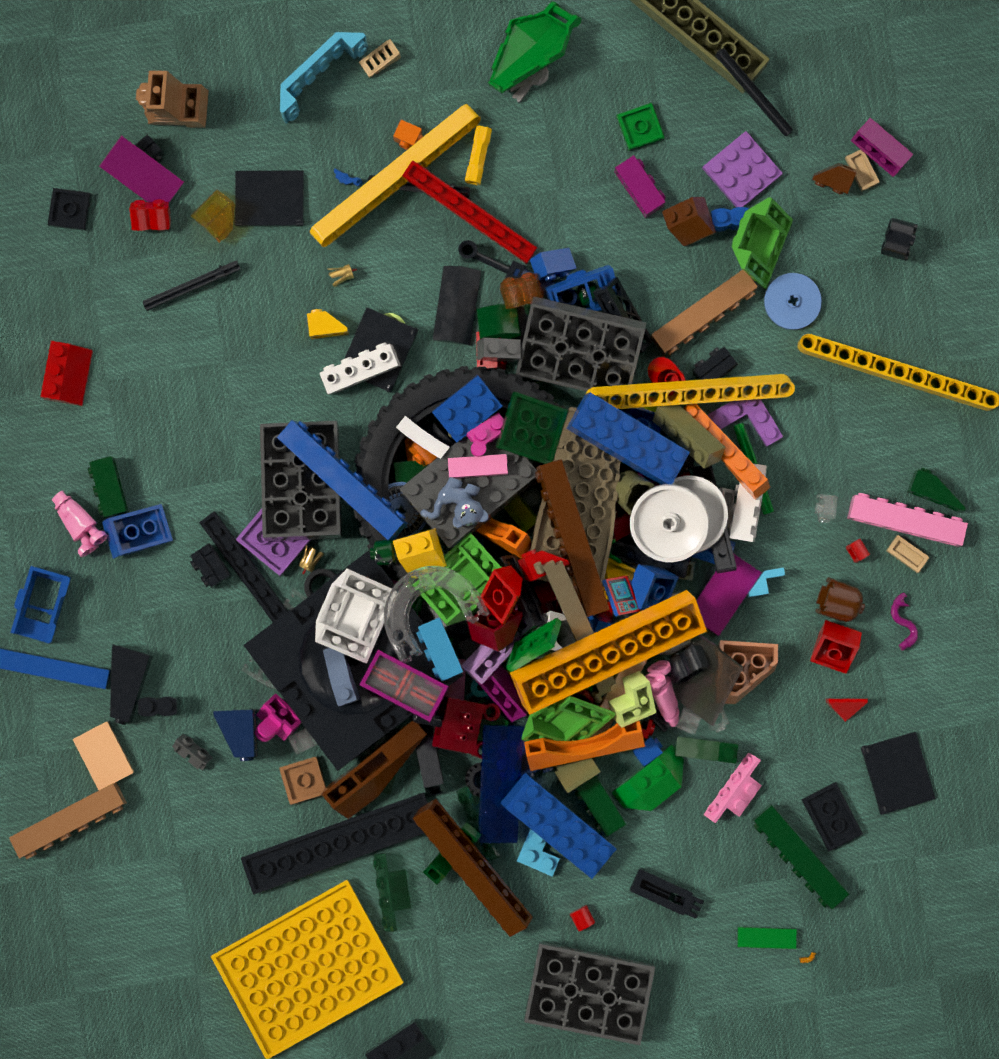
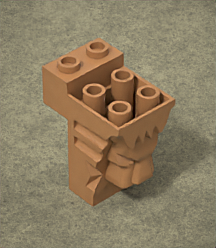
(171, 102)

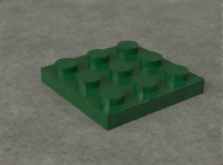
(531, 428)

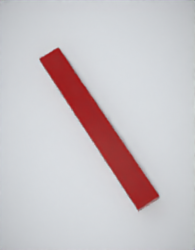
(469, 211)

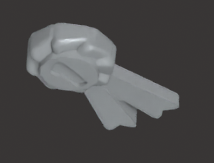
(536, 79)

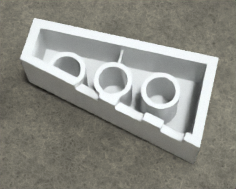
(745, 512)

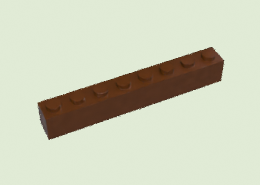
(571, 536)
(472, 867)

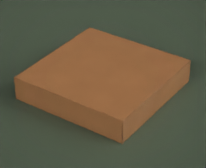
(302, 780)

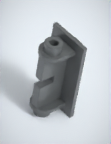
(199, 756)

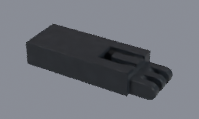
(659, 891)

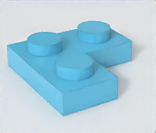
(534, 857)

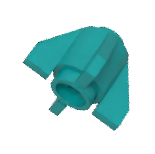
(477, 693)

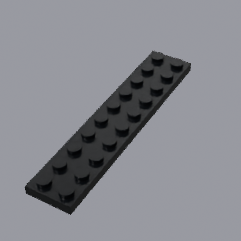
(333, 844)

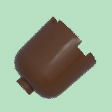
(840, 601)

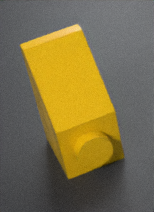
(324, 325)

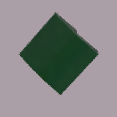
(497, 322)

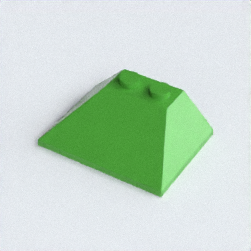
(761, 239)
(472, 562)
(566, 721)

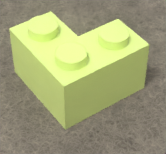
(635, 703)

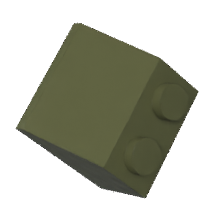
(576, 773)

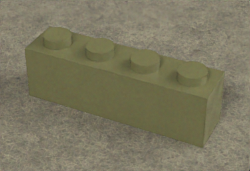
(689, 434)

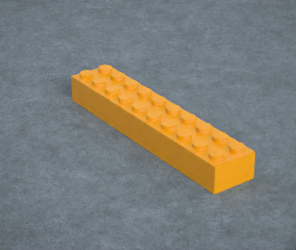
(608, 652)

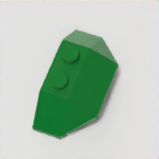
(652, 782)

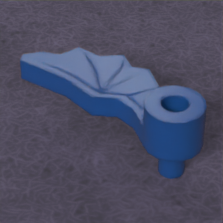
(344, 178)

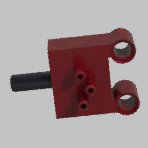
(459, 724)

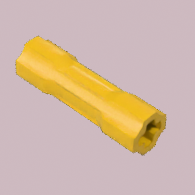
(478, 155)

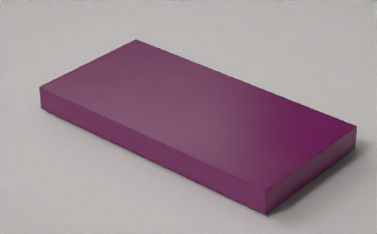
(140, 172)
(725, 594)

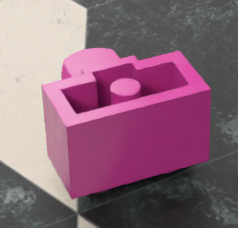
(276, 719)

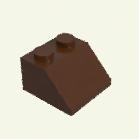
(689, 220)

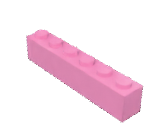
(906, 520)

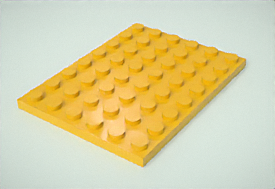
(307, 969)

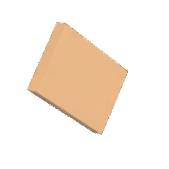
(103, 755)

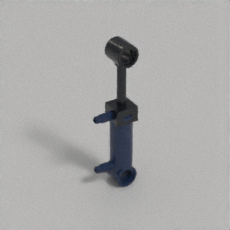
(516, 269)

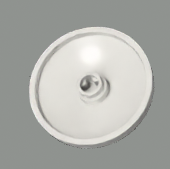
(714, 504)
(669, 523)

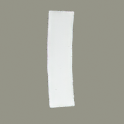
(422, 438)

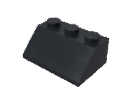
(406, 1043)

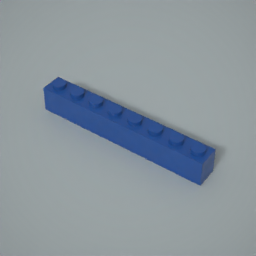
(342, 480)

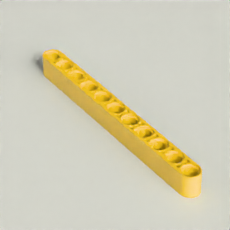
(390, 178)
(908, 371)
(699, 395)

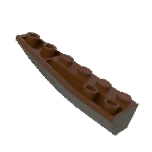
(372, 773)

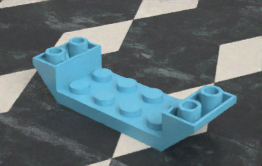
(353, 43)

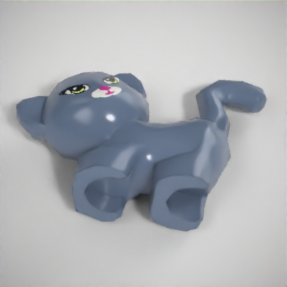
(466, 511)

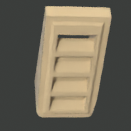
(376, 53)

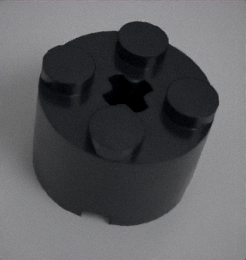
(899, 238)

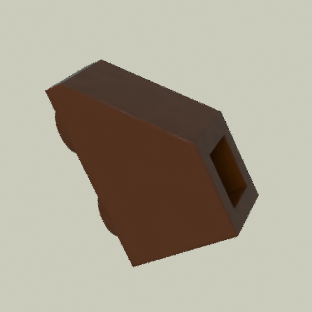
(837, 177)

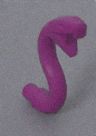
(912, 638)

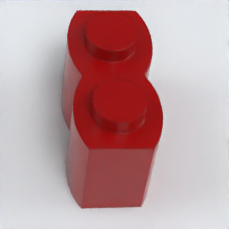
(150, 215)

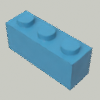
(439, 650)

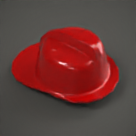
(664, 370)

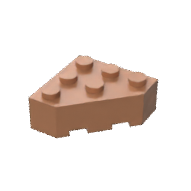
(758, 663)

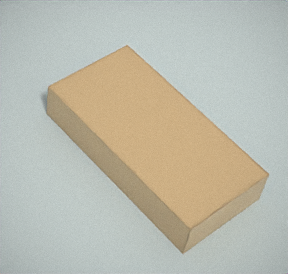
(865, 174)
(907, 554)

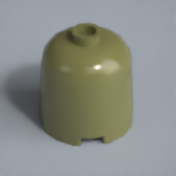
(631, 488)

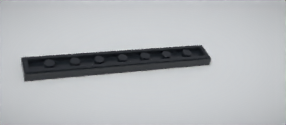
(243, 566)

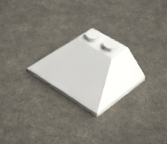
(352, 615)

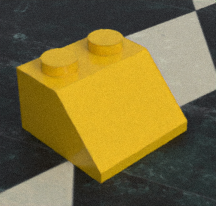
(419, 550)

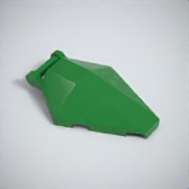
(531, 46)

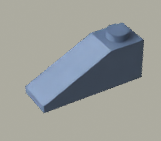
(341, 677)

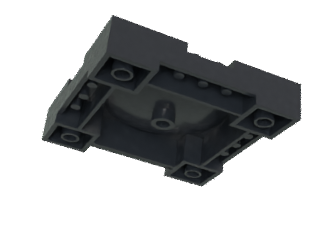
(300, 674)

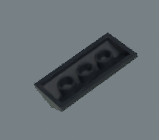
(456, 305)

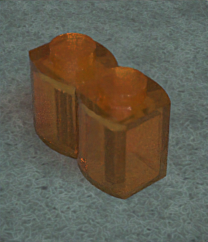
(520, 290)

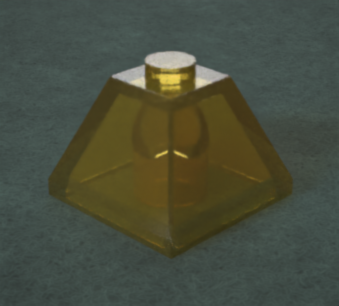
(216, 215)

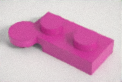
(484, 434)

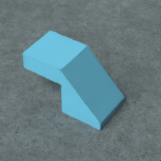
(760, 586)

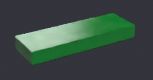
(766, 937)

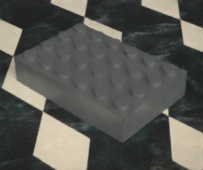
(579, 346)
(293, 496)
(493, 496)
(589, 993)

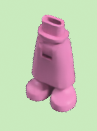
(78, 524)
(663, 691)

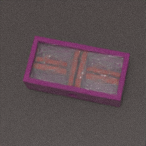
(404, 685)

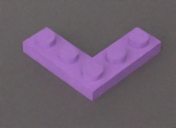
(755, 412)

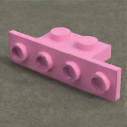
(737, 791)

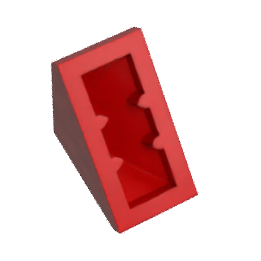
(846, 707)

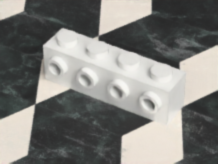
(359, 369)

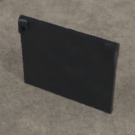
(269, 198)
(377, 329)
(897, 773)

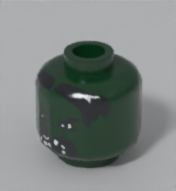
(582, 296)
(383, 552)

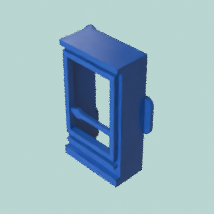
(603, 276)
(30, 627)

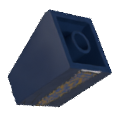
(239, 732)

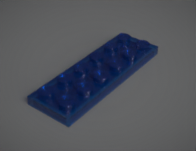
(498, 776)

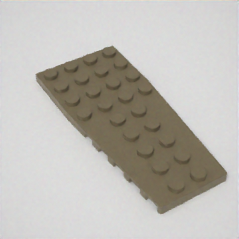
(593, 484)

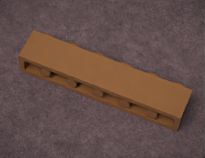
(703, 312)
(68, 820)

